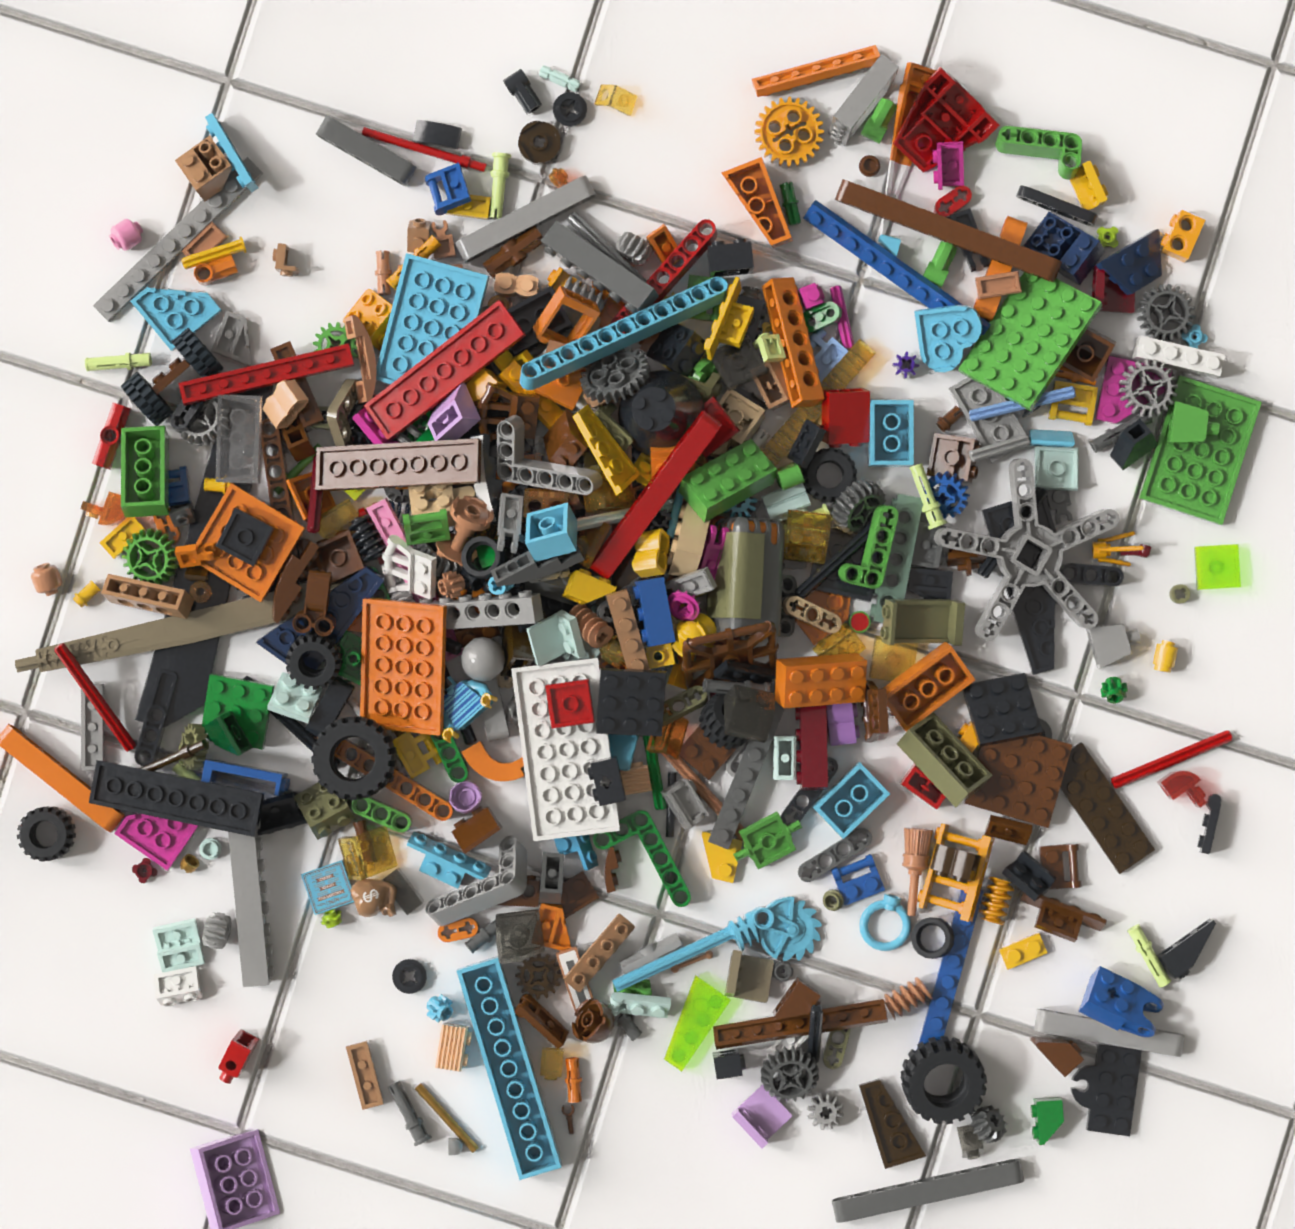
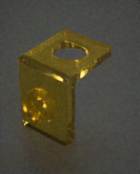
(617, 99)

